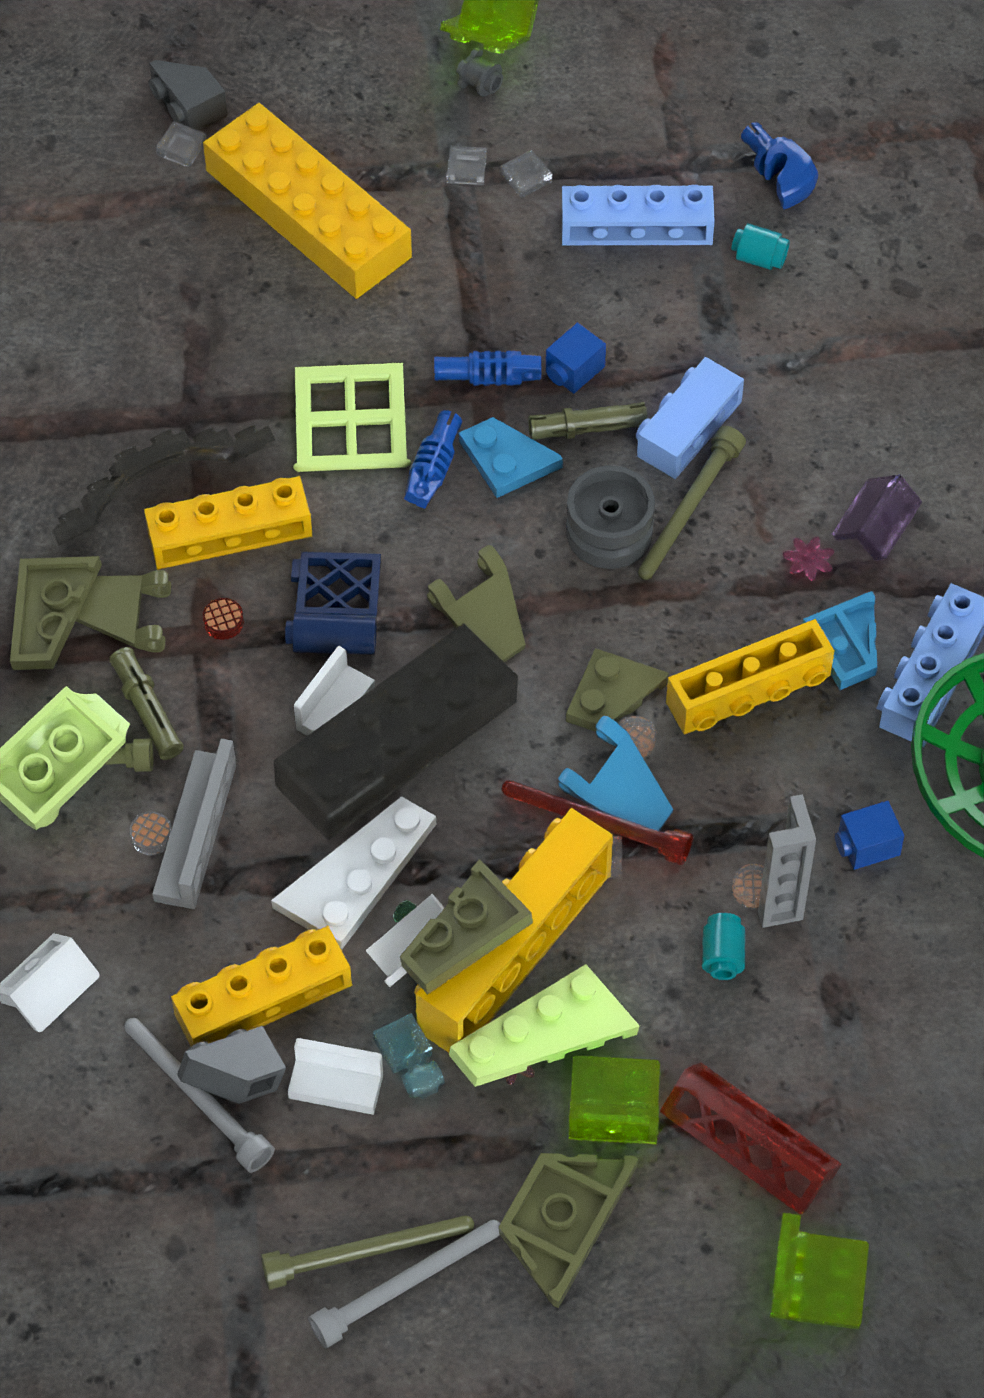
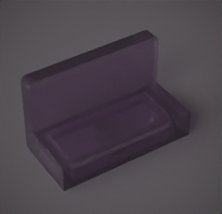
(879, 514)

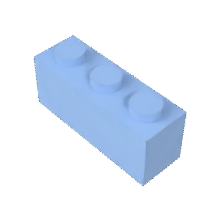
(689, 417)

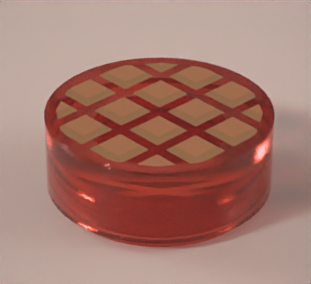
(223, 618)

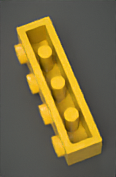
(228, 522)
(750, 677)
(263, 988)

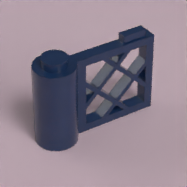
(336, 622)

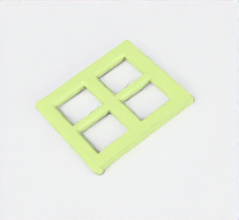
(350, 417)

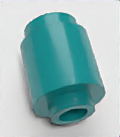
(760, 247)
(723, 946)

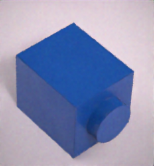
(575, 358)
(869, 835)

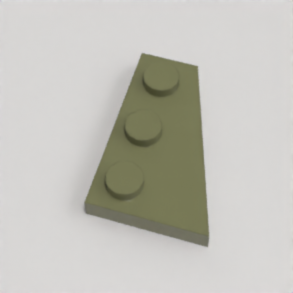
(47, 607)

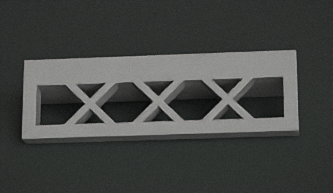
(195, 827)
(787, 868)

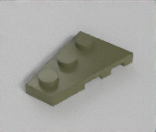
(469, 927)

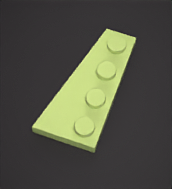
(545, 1027)

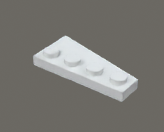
(357, 873)

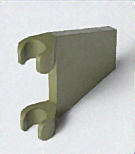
(115, 608)
(485, 609)

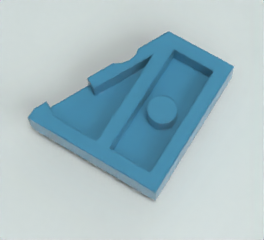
(507, 456)
(853, 636)

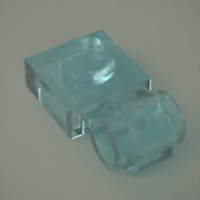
(407, 1047)

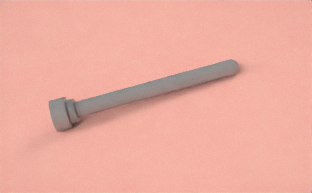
(251, 1149)
(332, 1323)

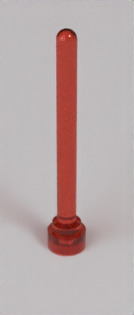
(672, 844)

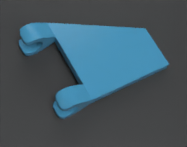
(623, 784)

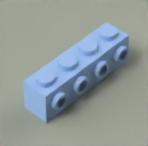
(637, 215)
(947, 640)

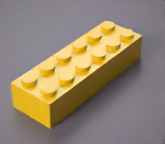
(308, 200)
(554, 887)

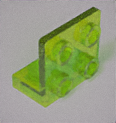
(494, 23)
(614, 1100)
(818, 1277)

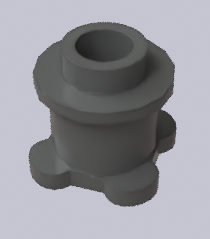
(479, 73)

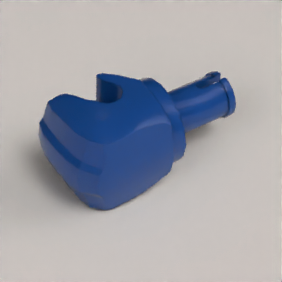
(773, 155)

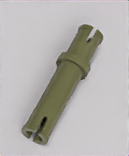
(575, 422)
(139, 689)

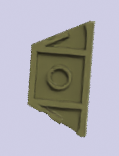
(562, 1216)

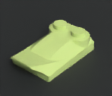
(58, 754)

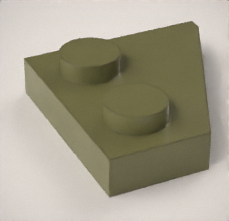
(612, 689)

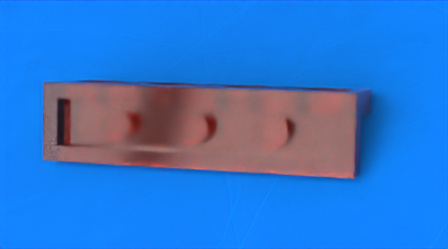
(759, 1124)

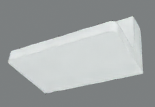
(330, 692)
(390, 946)
(48, 981)
(336, 1076)

